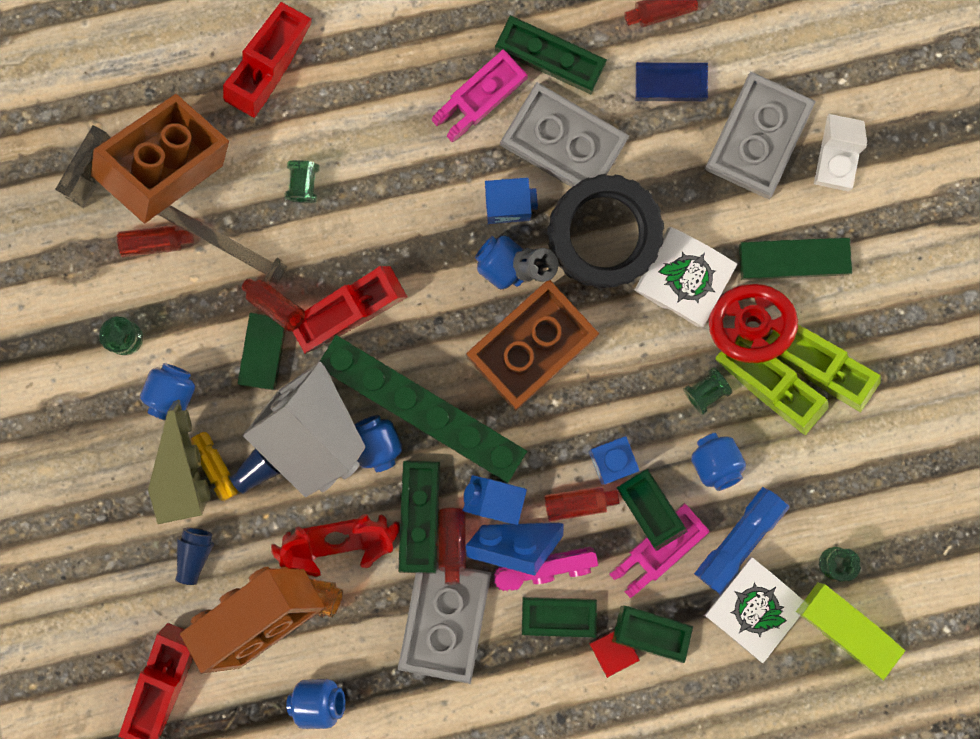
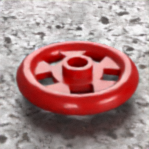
(760, 350)

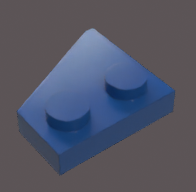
(515, 546)

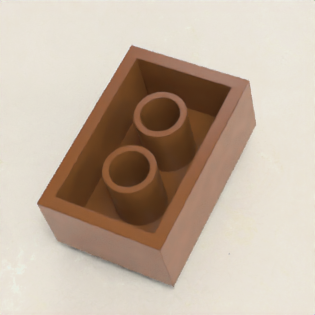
(159, 158)
(532, 345)
(251, 619)

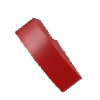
(266, 59)
(349, 308)
(157, 686)

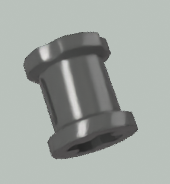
(536, 261)

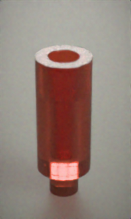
(656, 11)
(152, 240)
(273, 304)
(579, 503)
(452, 543)

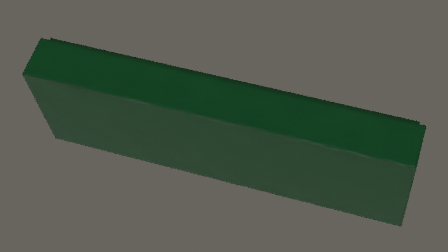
(551, 54)
(795, 258)
(419, 517)

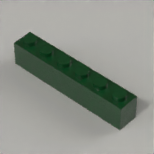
(422, 409)

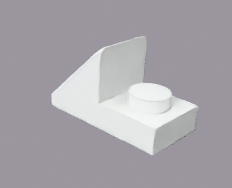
(839, 152)

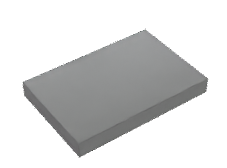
(760, 135)
(562, 137)
(444, 625)

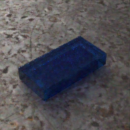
(671, 81)

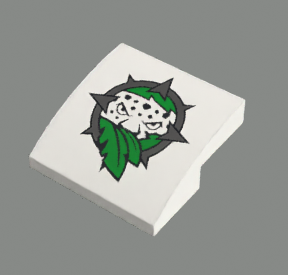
(686, 277)
(756, 610)

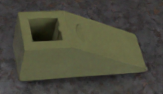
(175, 479)

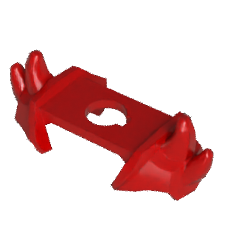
(307, 544)

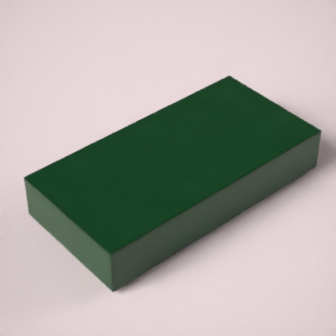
(261, 353)
(652, 509)
(559, 617)
(652, 634)

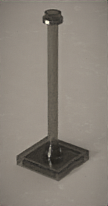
(79, 185)

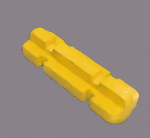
(214, 466)

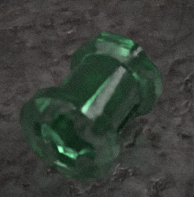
(301, 181)
(707, 390)
(850, 562)

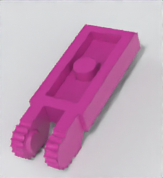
(481, 93)
(576, 562)
(658, 562)

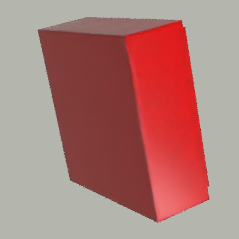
(612, 656)

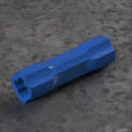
(759, 518)

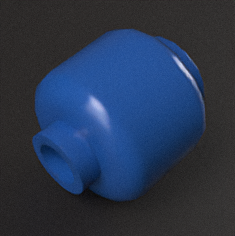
(496, 261)
(164, 387)
(380, 442)
(718, 462)
(316, 704)

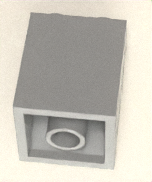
(308, 433)

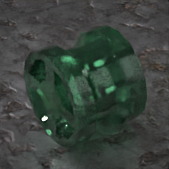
(114, 333)

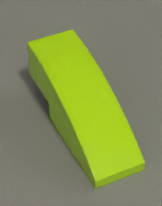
(829, 368)
(778, 389)
(850, 630)

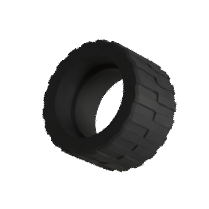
(648, 221)

